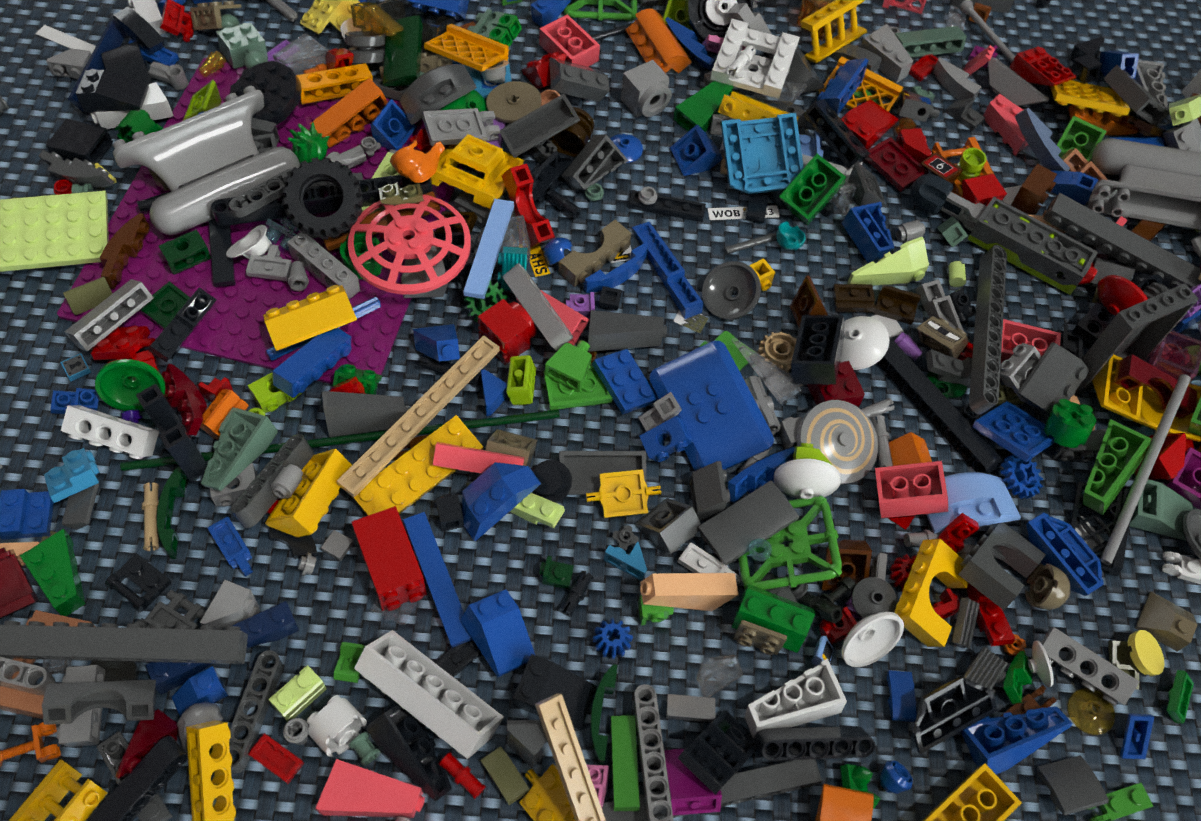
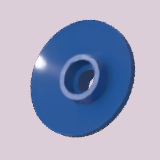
(629, 146)

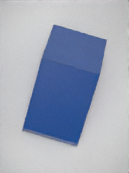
(493, 391)

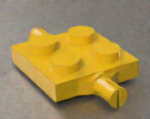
(623, 493)
(547, 797)

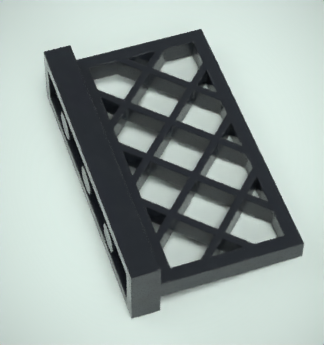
(1118, 561)

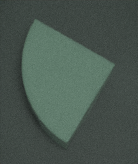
(917, 90)

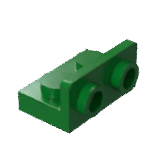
(367, 377)

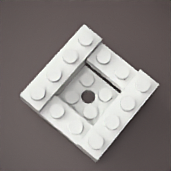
(769, 72)

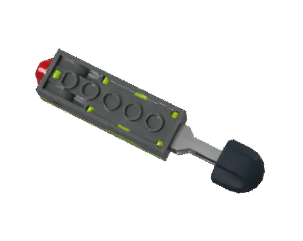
(1025, 239)

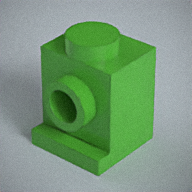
(653, 612)

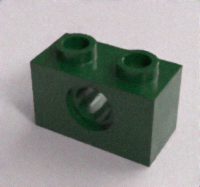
(185, 252)

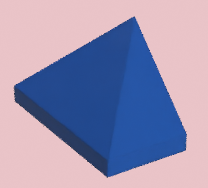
(1137, 736)

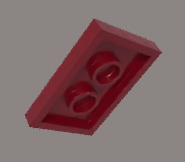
(895, 164)

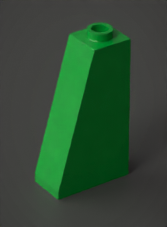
(701, 106)

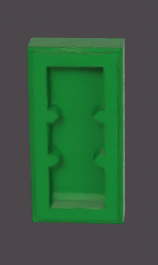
(1180, 696)

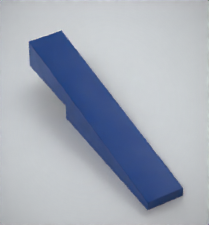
(669, 271)
(437, 578)

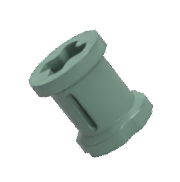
(364, 748)

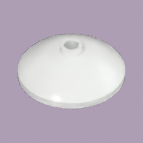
(868, 345)
(807, 478)
(872, 638)

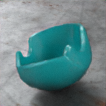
(790, 237)

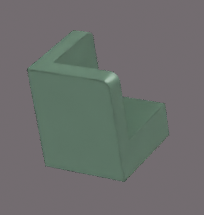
(952, 231)

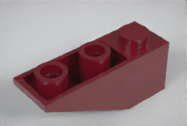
(145, 738)

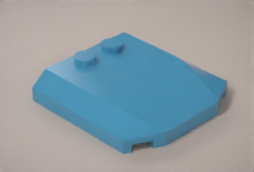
(762, 153)

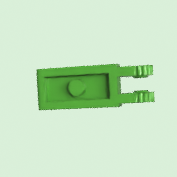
(1124, 803)

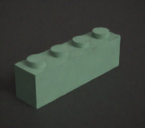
(933, 41)

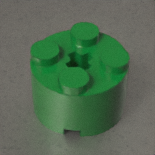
(135, 122)
(360, 248)
(1070, 423)

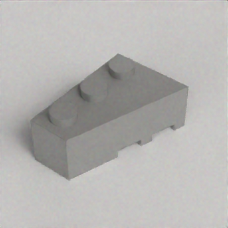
(895, 59)

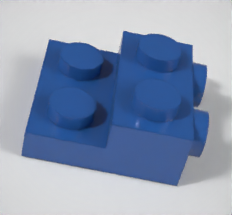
(25, 514)

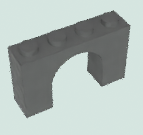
(988, 576)

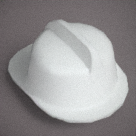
(252, 244)

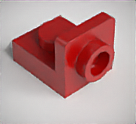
(948, 605)

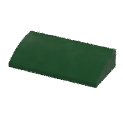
(403, 53)

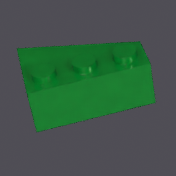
(56, 572)

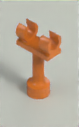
(42, 753)

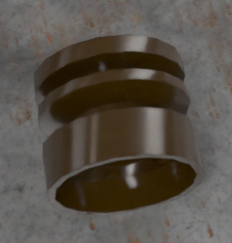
(575, 137)

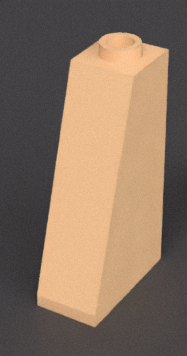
(689, 590)

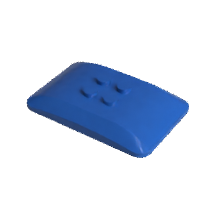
(714, 406)

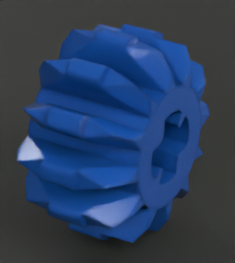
(619, 644)

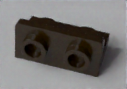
(897, 304)

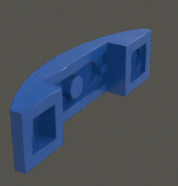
(619, 275)

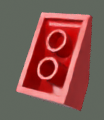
(869, 122)

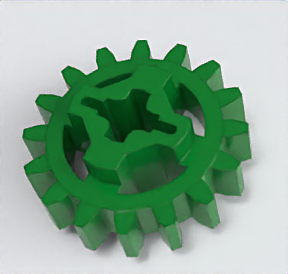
(491, 295)

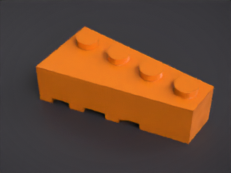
(351, 113)

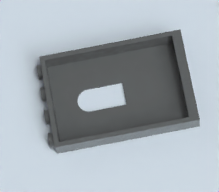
(1138, 330)

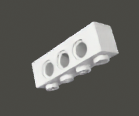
(76, 425)

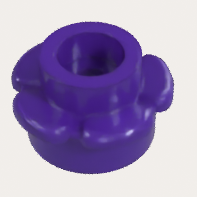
(131, 415)

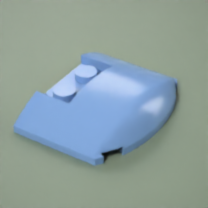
(978, 497)

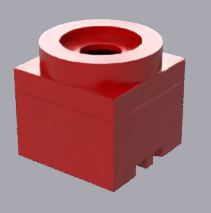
(508, 328)

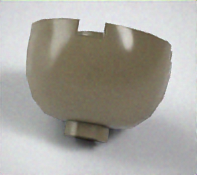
(1047, 587)

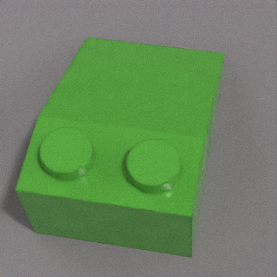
(1081, 136)

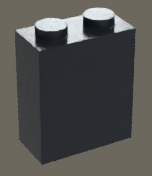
(80, 141)

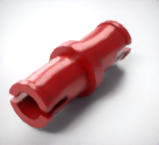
(462, 775)

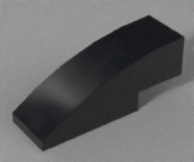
(139, 30)

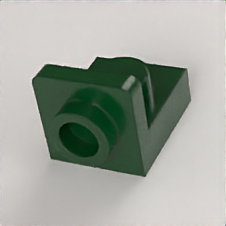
(556, 573)

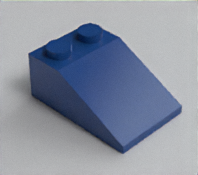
(499, 632)

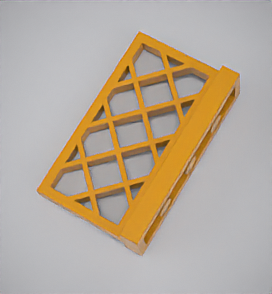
(468, 48)
(873, 81)

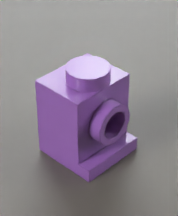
(582, 303)

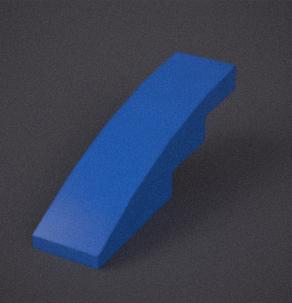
(688, 41)
(758, 474)

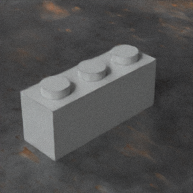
(86, 727)

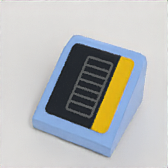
(822, 651)

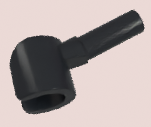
(827, 210)

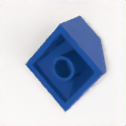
(695, 152)

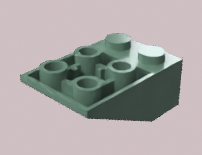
(1160, 510)

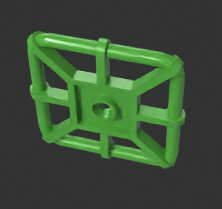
(628, 13)
(798, 550)

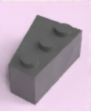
(594, 162)

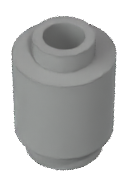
(909, 231)
(287, 481)

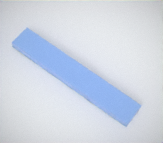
(489, 249)

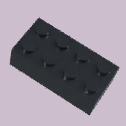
(818, 349)

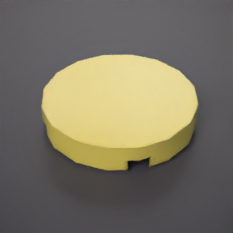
(1146, 653)

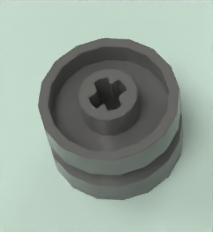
(366, 46)

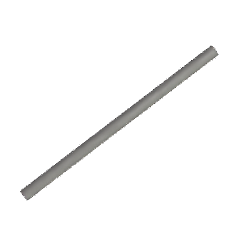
(1145, 470)

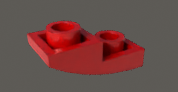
(958, 531)

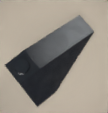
(411, 749)

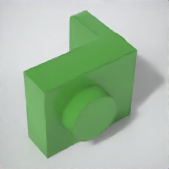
(347, 661)

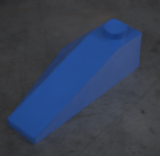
(1011, 738)

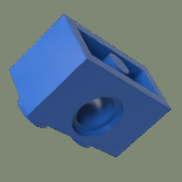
(654, 439)

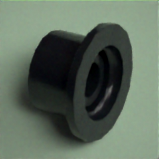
(555, 480)

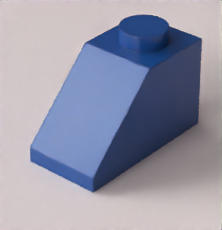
(200, 688)

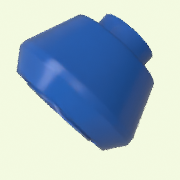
(895, 777)

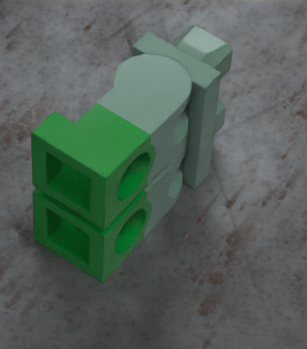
(497, 26)

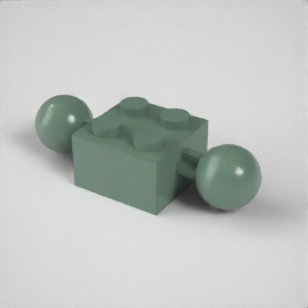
(241, 43)

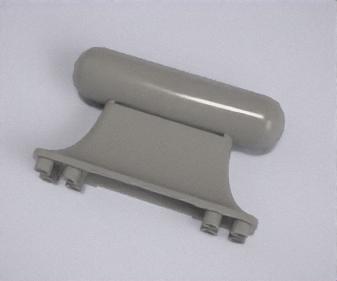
(204, 161)
(1153, 183)

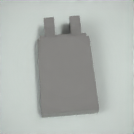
(453, 125)

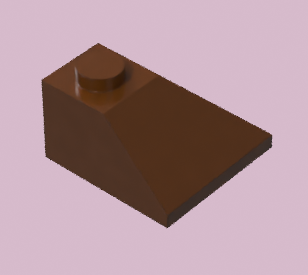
(807, 301)
(855, 562)

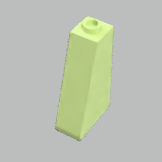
(1185, 110)

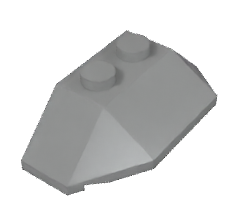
(1012, 85)

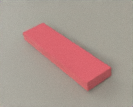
(469, 458)

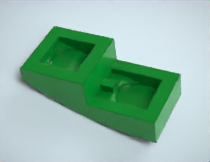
(1017, 676)

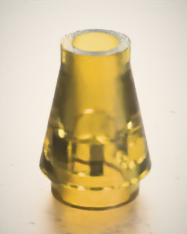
(212, 63)

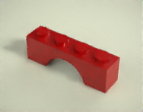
(519, 188)

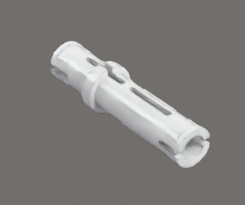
(743, 59)

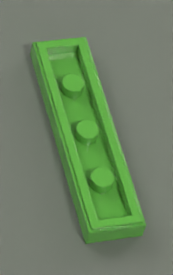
(625, 763)

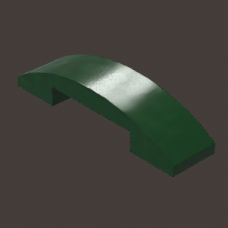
(173, 488)
(599, 742)

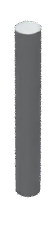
(750, 243)

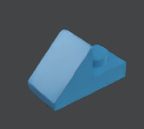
(631, 564)

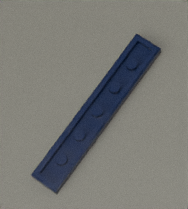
(110, 39)

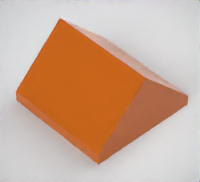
(909, 450)

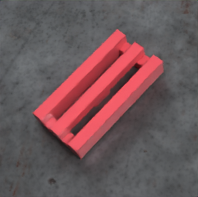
(979, 60)

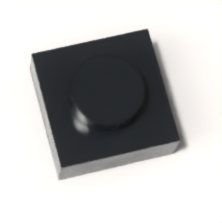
(610, 298)

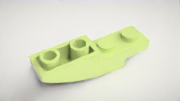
(539, 509)

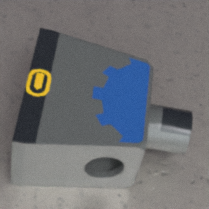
(910, 104)

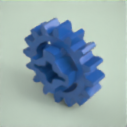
(1021, 477)

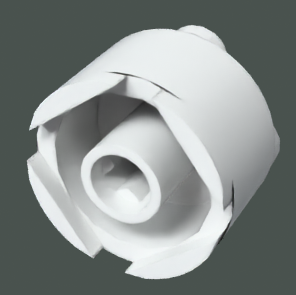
(335, 725)

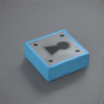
(75, 367)

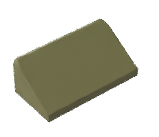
(88, 295)

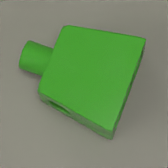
(570, 365)

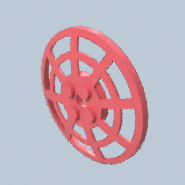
(409, 249)

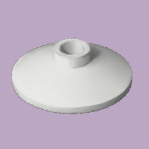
(1041, 664)

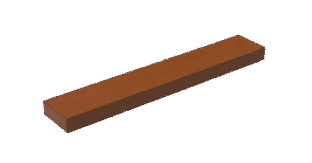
(335, 243)

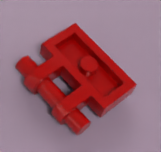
(172, 20)

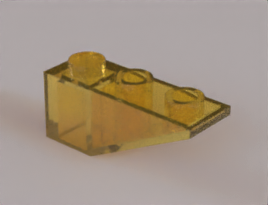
(372, 17)

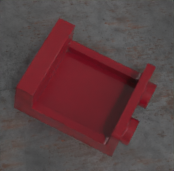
(14, 584)

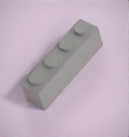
(109, 315)

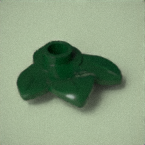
(948, 389)

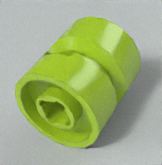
(971, 163)

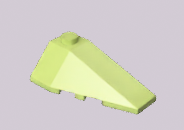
(895, 268)

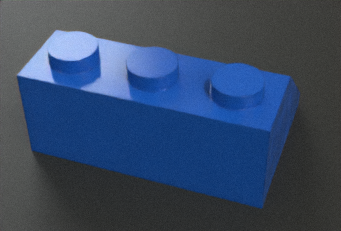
(844, 84)

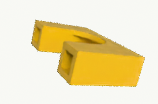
(914, 605)

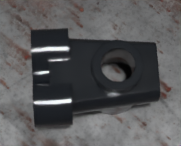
(962, 305)

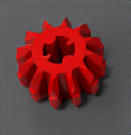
(901, 570)

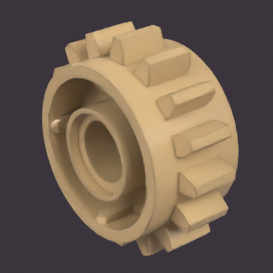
(778, 343)

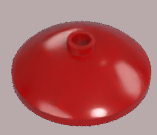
(1118, 293)

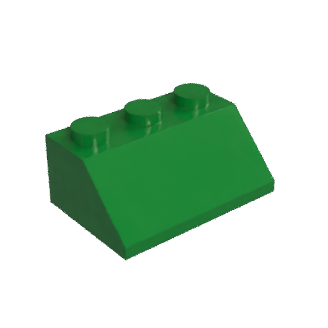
(812, 189)
(775, 614)

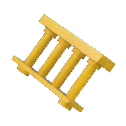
(824, 17)
(746, 108)
(52, 790)

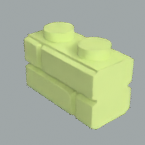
(298, 694)

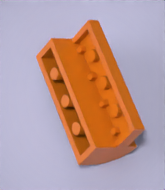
(657, 41)

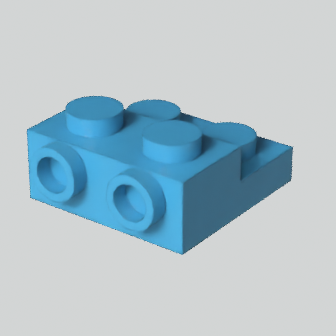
(74, 476)

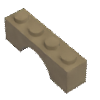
(578, 266)

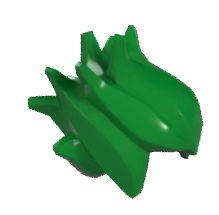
(308, 144)

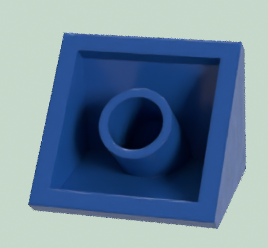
(392, 127)

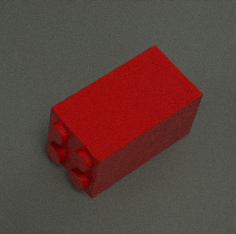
(389, 559)

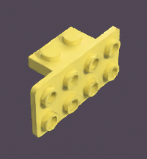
(327, 11)

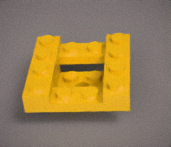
(481, 157)

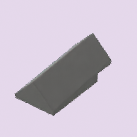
(801, 71)
(527, 740)

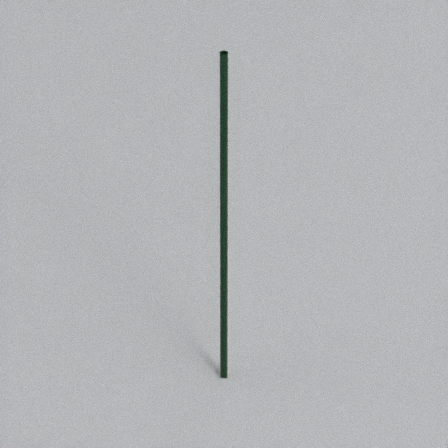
(355, 438)

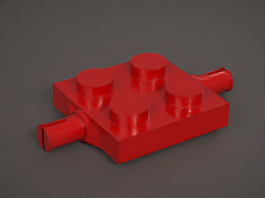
(122, 343)

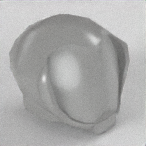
(194, 715)

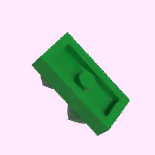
(857, 778)

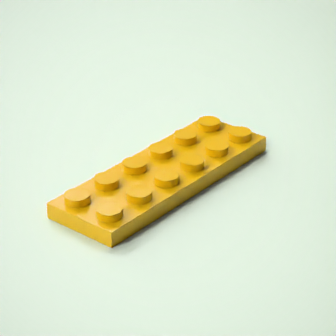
(414, 471)

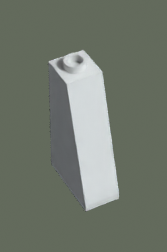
(154, 104)

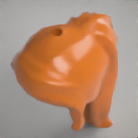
(415, 163)

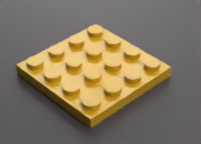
(1090, 96)

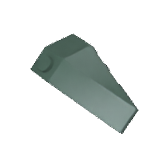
(241, 441)

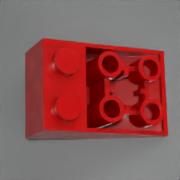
(1040, 68)

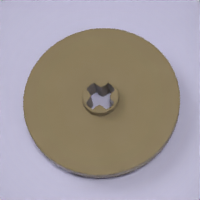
(513, 101)

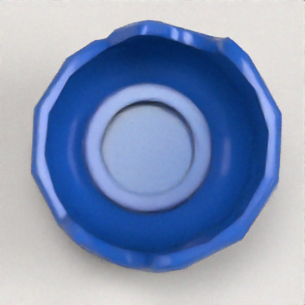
(555, 249)

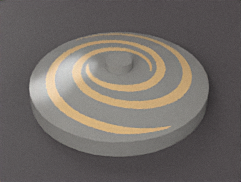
(843, 437)

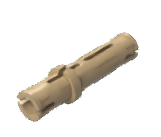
(150, 516)

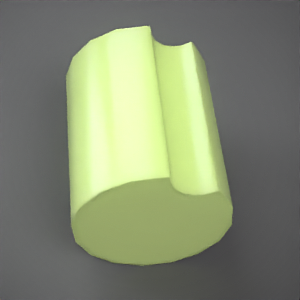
(957, 274)

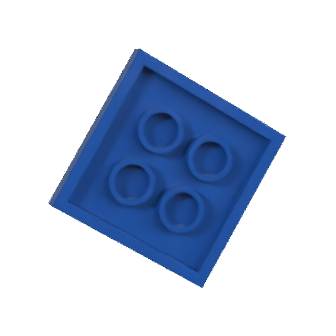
(1014, 431)

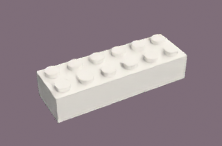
(429, 693)

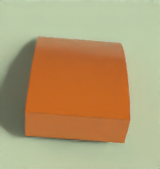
(844, 804)

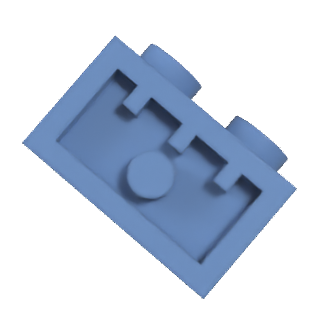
(811, 144)

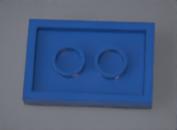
(624, 381)

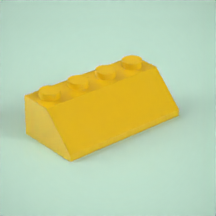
(309, 317)
(312, 497)

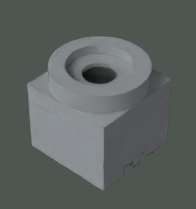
(646, 89)

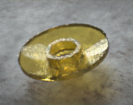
(1085, 717)

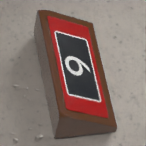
(942, 167)

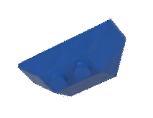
(495, 495)
(1067, 552)

